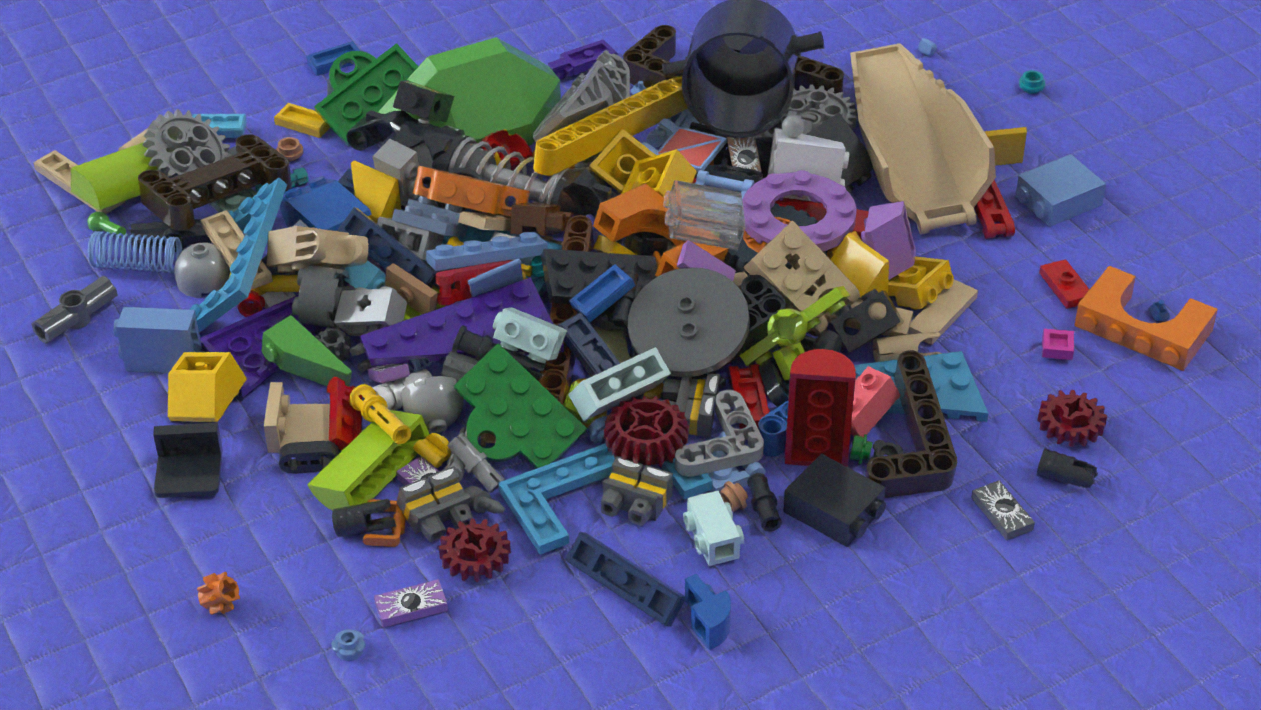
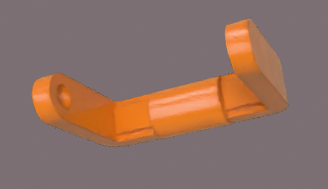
(388, 540)

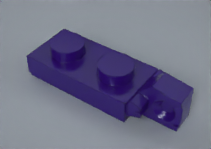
(579, 59)

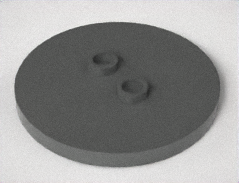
(691, 319)

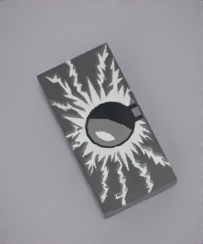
(1003, 510)

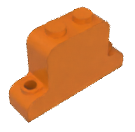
(467, 191)

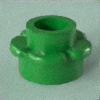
(860, 449)

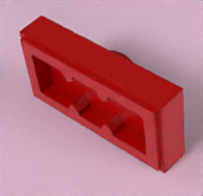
(1064, 282)

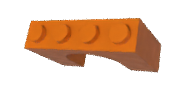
(643, 212)
(1168, 342)

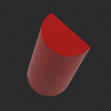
(820, 407)

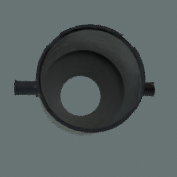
(734, 90)

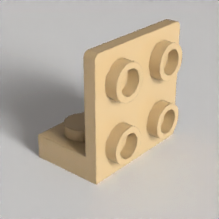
(293, 422)

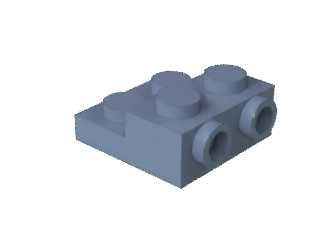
(428, 216)

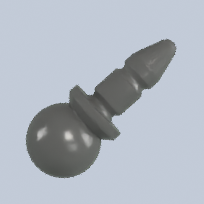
(482, 502)

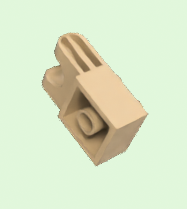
(305, 246)
(810, 273)

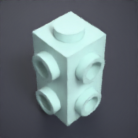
(528, 333)
(713, 528)

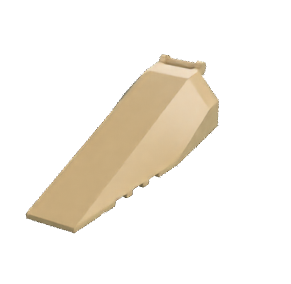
(920, 138)

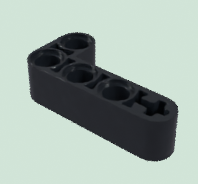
(762, 303)

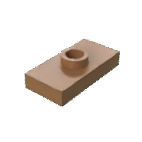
(415, 292)

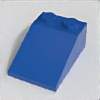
(320, 204)

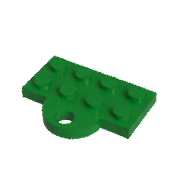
(363, 88)
(516, 412)

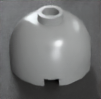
(200, 270)
(435, 401)

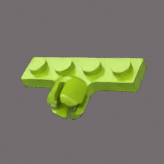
(790, 325)

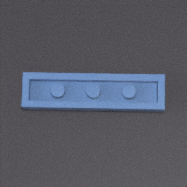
(477, 252)

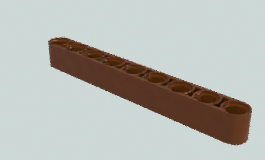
(559, 371)

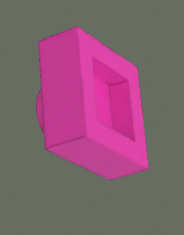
(1058, 344)

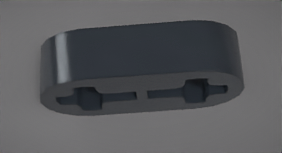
(736, 173)
(774, 383)
(308, 456)

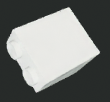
(809, 154)

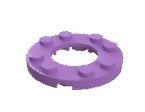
(835, 198)

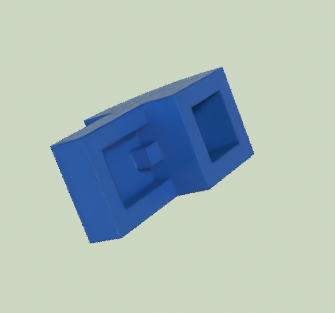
(708, 611)

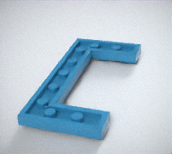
(255, 219)
(528, 492)

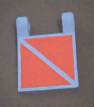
(695, 146)

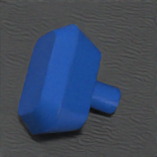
(1159, 311)

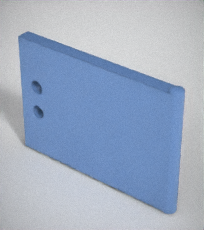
(496, 278)

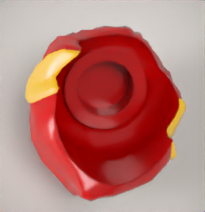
(511, 143)

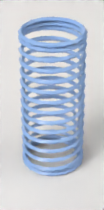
(101, 239)

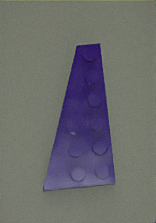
(434, 332)
(245, 339)

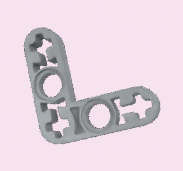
(732, 443)

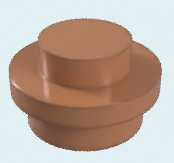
(290, 148)
(734, 495)

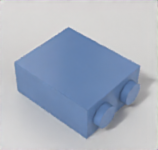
(1060, 190)
(155, 337)

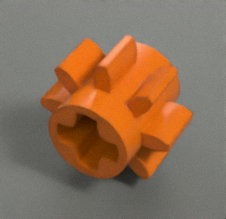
(218, 593)

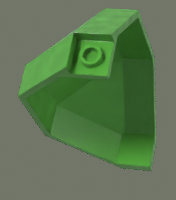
(492, 89)

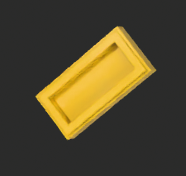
(301, 120)

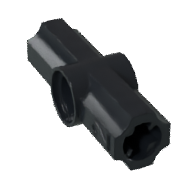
(187, 237)

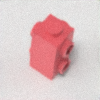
(872, 399)

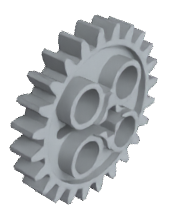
(822, 105)
(183, 143)

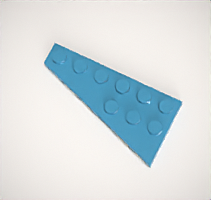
(951, 380)

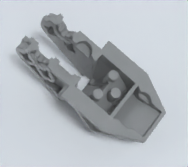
(600, 88)

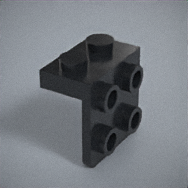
(187, 460)

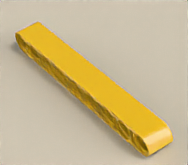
(596, 131)

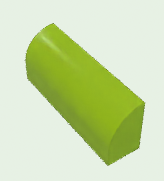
(110, 177)
(366, 464)

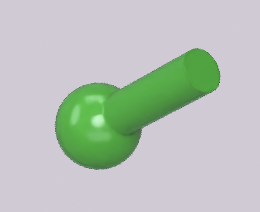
(100, 221)

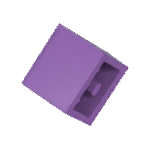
(890, 235)

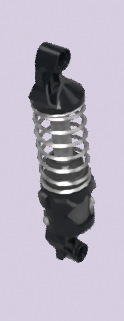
(451, 149)

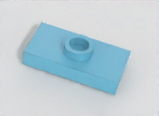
(229, 124)

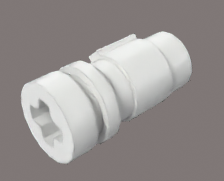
(392, 390)

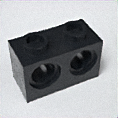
(870, 327)

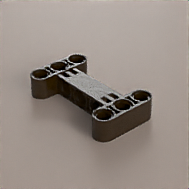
(177, 196)

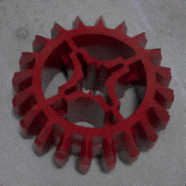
(645, 425)

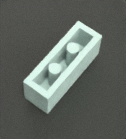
(619, 384)

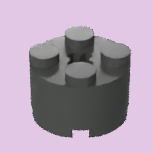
(319, 295)

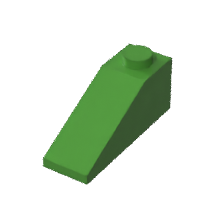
(301, 353)

